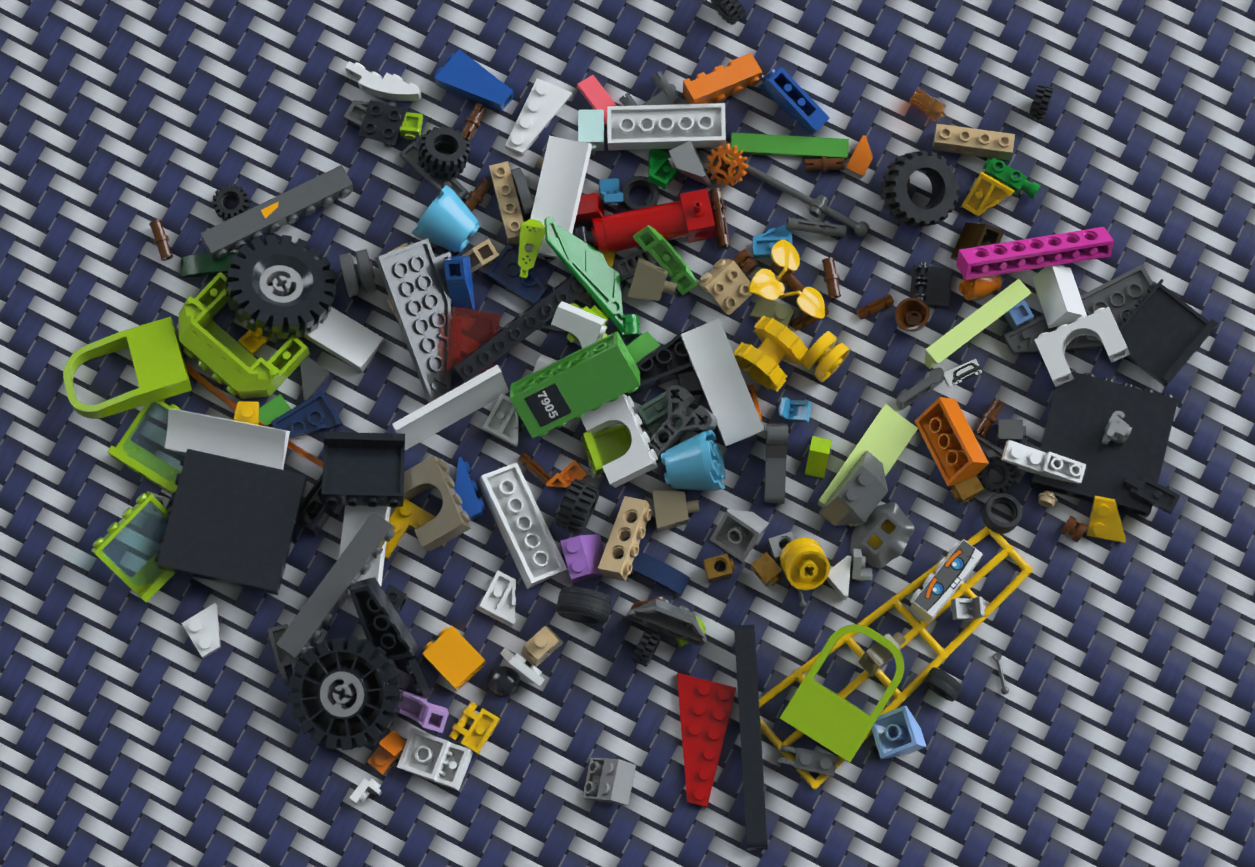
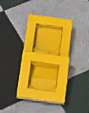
(253, 341)

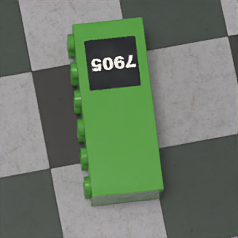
(575, 385)

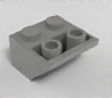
(609, 781)

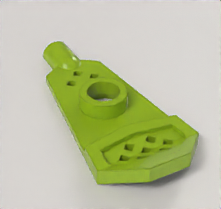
(529, 238)

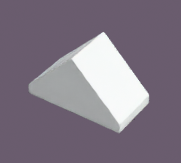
(840, 576)

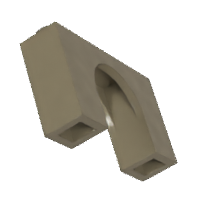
(452, 518)

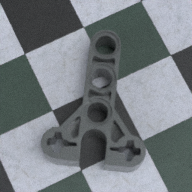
(677, 410)
(775, 463)

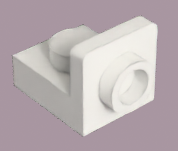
(361, 792)

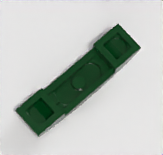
(203, 264)

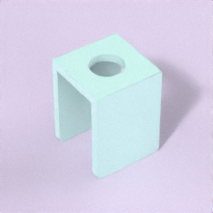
(591, 128)

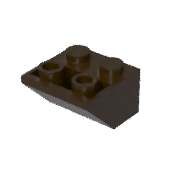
(977, 235)

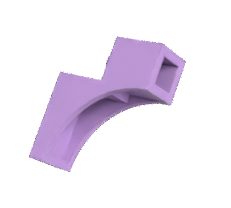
(425, 713)

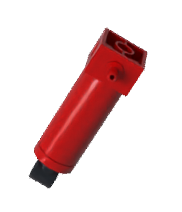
(674, 220)

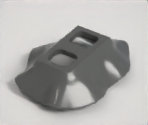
(893, 544)

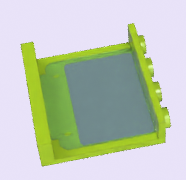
(144, 447)
(133, 544)

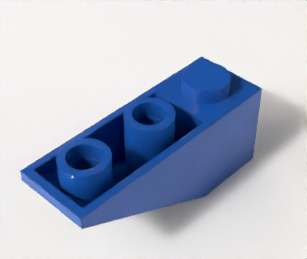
(459, 281)
(466, 490)

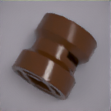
(745, 262)
(1073, 529)

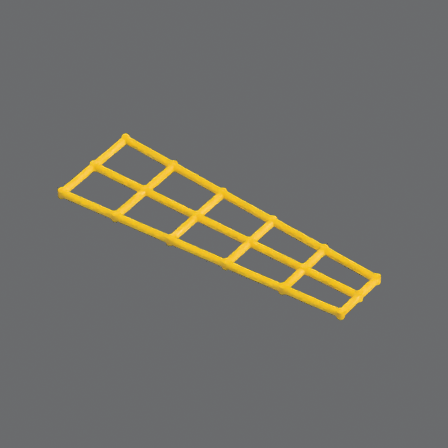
(918, 628)

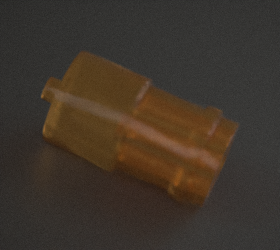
(930, 106)

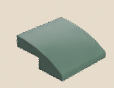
(656, 413)

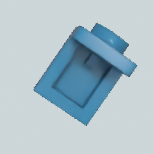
(610, 191)
(794, 410)

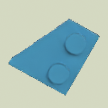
(763, 242)

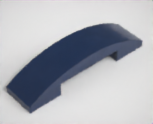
(660, 572)

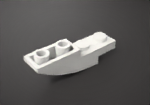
(390, 87)
(1042, 463)

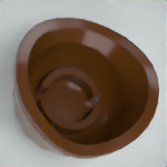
(912, 314)

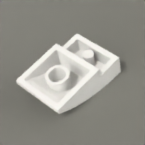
(435, 759)

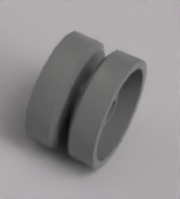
(359, 272)

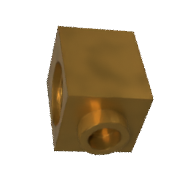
(966, 489)
(766, 570)
(712, 574)

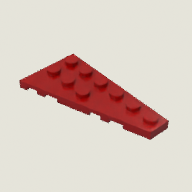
(704, 721)

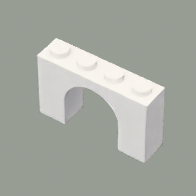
(582, 324)
(1054, 344)
(639, 457)

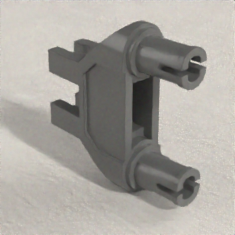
(665, 97)

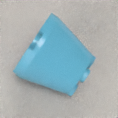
(447, 222)
(695, 464)

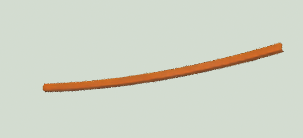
(233, 405)

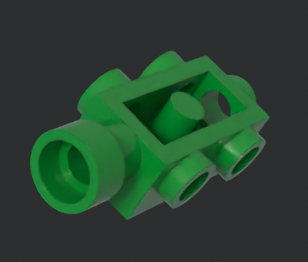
(1006, 176)

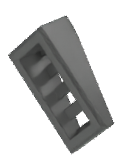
(632, 258)

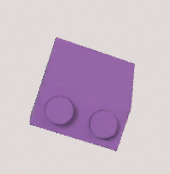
(583, 556)

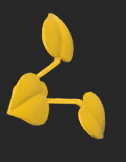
(769, 288)

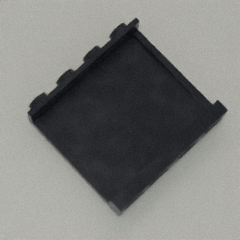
(1163, 333)
(363, 469)

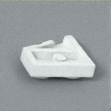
(503, 421)
(501, 598)
(204, 630)
(519, 663)

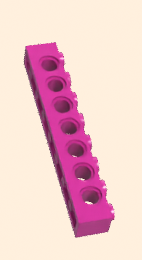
(1034, 253)

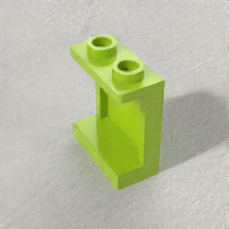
(606, 446)

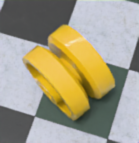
(825, 356)
(804, 563)

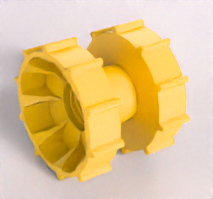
(777, 344)

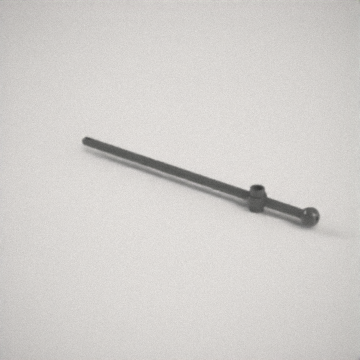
(817, 205)

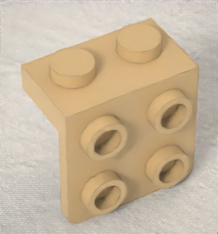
(726, 285)

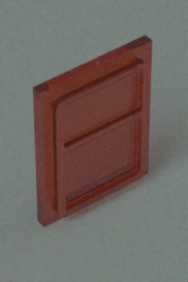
(468, 331)

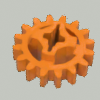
(728, 172)

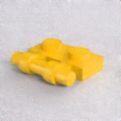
(480, 730)

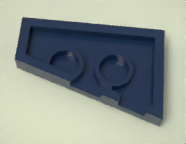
(506, 273)
(309, 417)

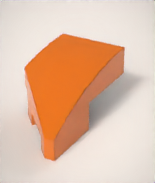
(861, 157)
(568, 475)

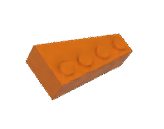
(722, 81)

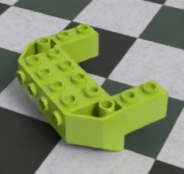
(224, 355)

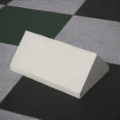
(1058, 295)

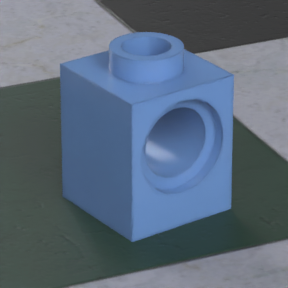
(1019, 315)

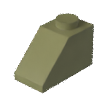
(773, 309)

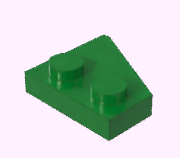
(659, 168)

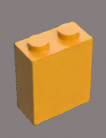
(453, 657)

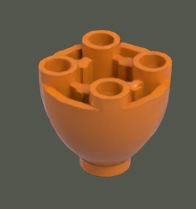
(980, 287)

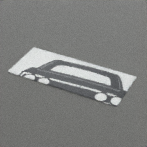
(962, 372)

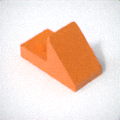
(387, 752)

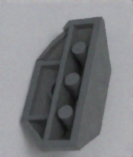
(857, 493)
(669, 620)

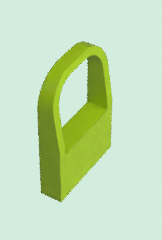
(156, 362)
(829, 716)

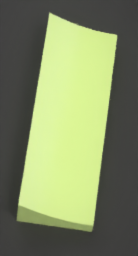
(975, 323)
(883, 439)

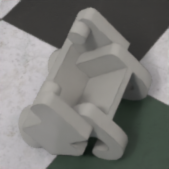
(1116, 429)

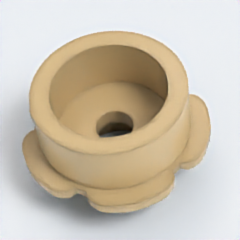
(1047, 499)

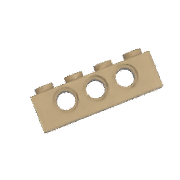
(973, 142)
(507, 201)
(630, 509)

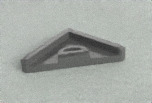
(312, 377)

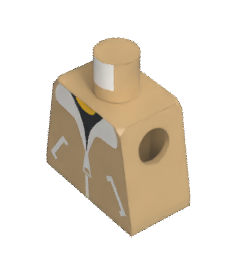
(541, 646)

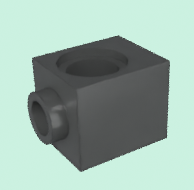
(1010, 430)

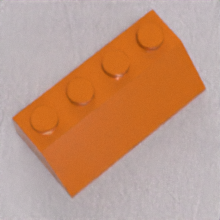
(951, 441)

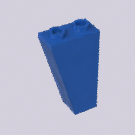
(473, 81)
(793, 99)

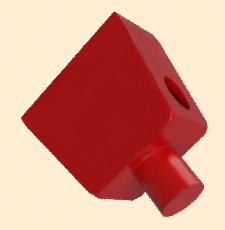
(589, 207)

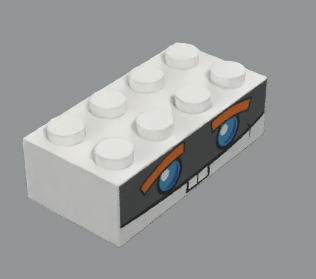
(948, 578)

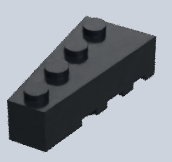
(664, 364)
(381, 621)

